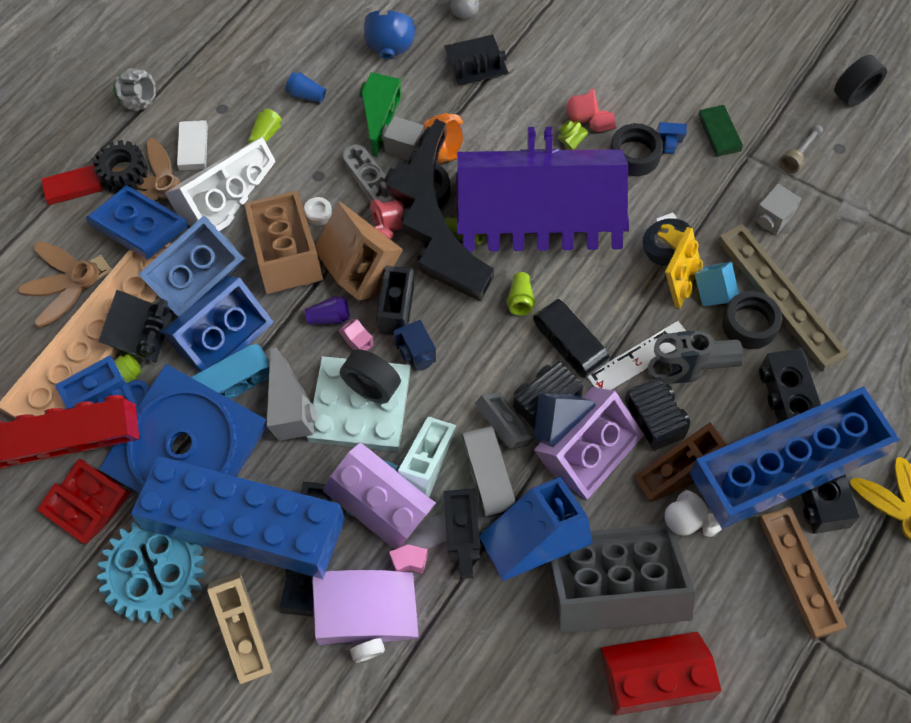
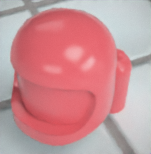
(585, 110)
(387, 216)

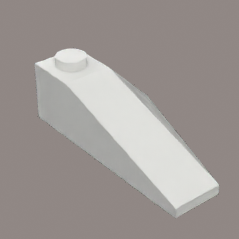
(222, 186)

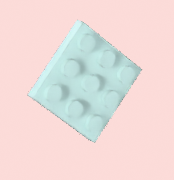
(349, 418)

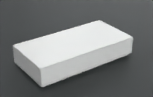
(192, 145)

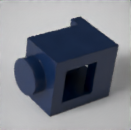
(415, 345)

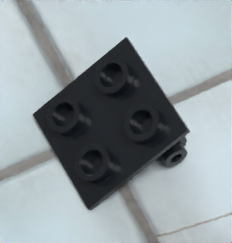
(476, 59)
(136, 325)

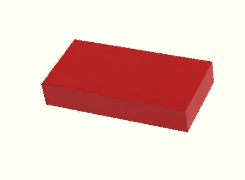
(71, 185)

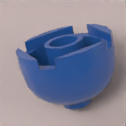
(389, 34)

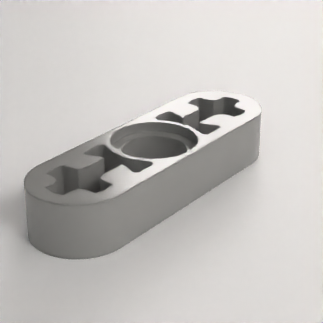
(368, 165)

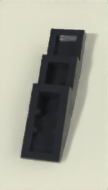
(298, 587)

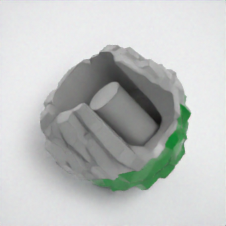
(134, 89)

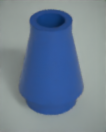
(304, 88)

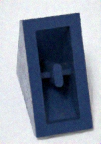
(559, 415)

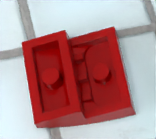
(83, 501)

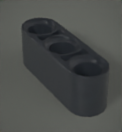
(571, 338)

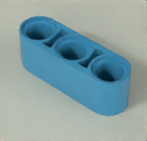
(237, 372)

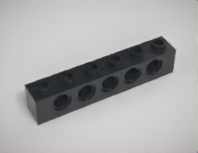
(792, 368)

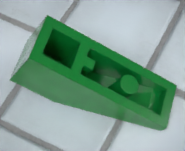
(380, 101)

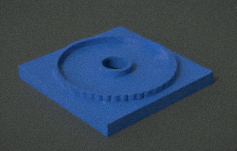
(177, 405)

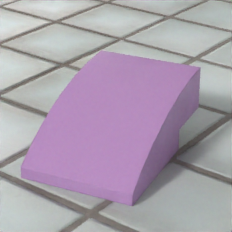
(364, 606)

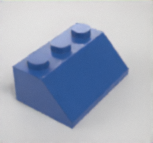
(218, 324)

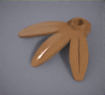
(157, 186)
(77, 277)

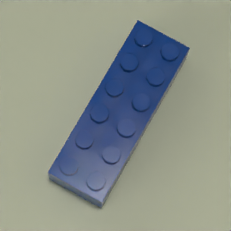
(793, 457)
(239, 516)

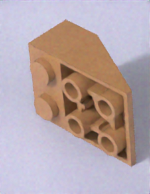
(355, 253)

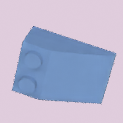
(192, 266)

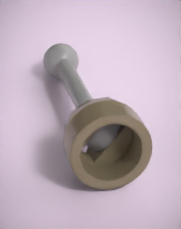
(793, 159)

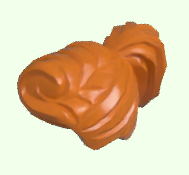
(454, 136)

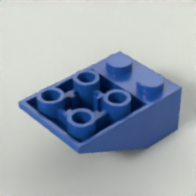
(537, 530)

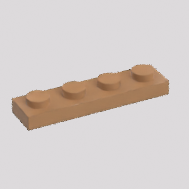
(802, 573)

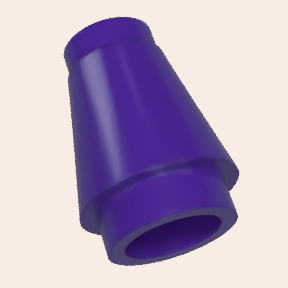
(328, 312)

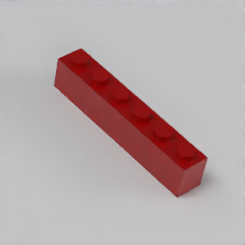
(68, 431)

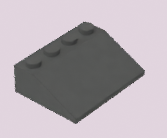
(623, 581)

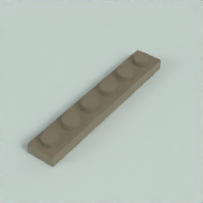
(796, 312)

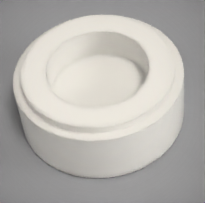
(317, 211)
(367, 650)

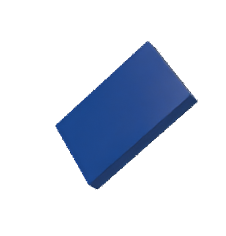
(137, 222)

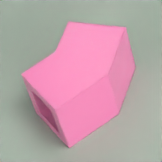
(356, 335)
(409, 558)

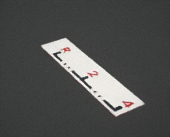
(632, 361)

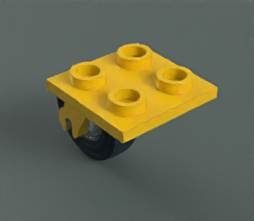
(674, 245)

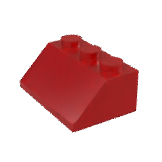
(660, 673)

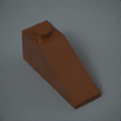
(673, 469)

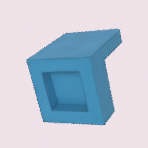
(716, 284)

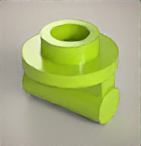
(571, 134)

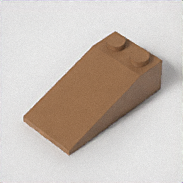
(283, 242)

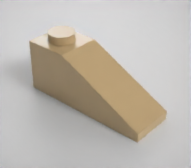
(239, 627)

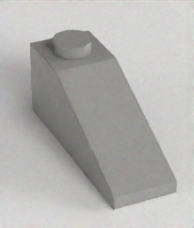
(289, 408)

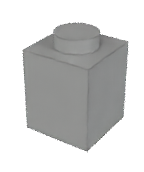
(402, 137)
(777, 209)

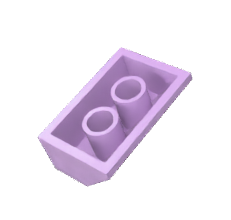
(593, 445)
(378, 496)

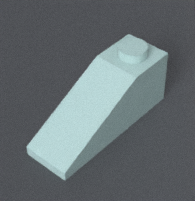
(427, 454)

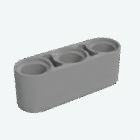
(488, 471)

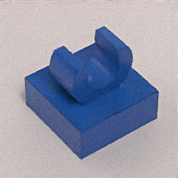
(671, 134)

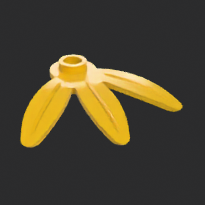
(887, 501)

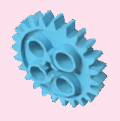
(123, 582)

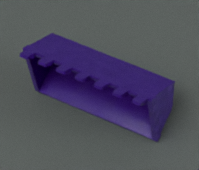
(542, 194)

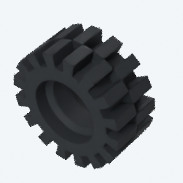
(114, 155)

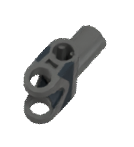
(692, 355)

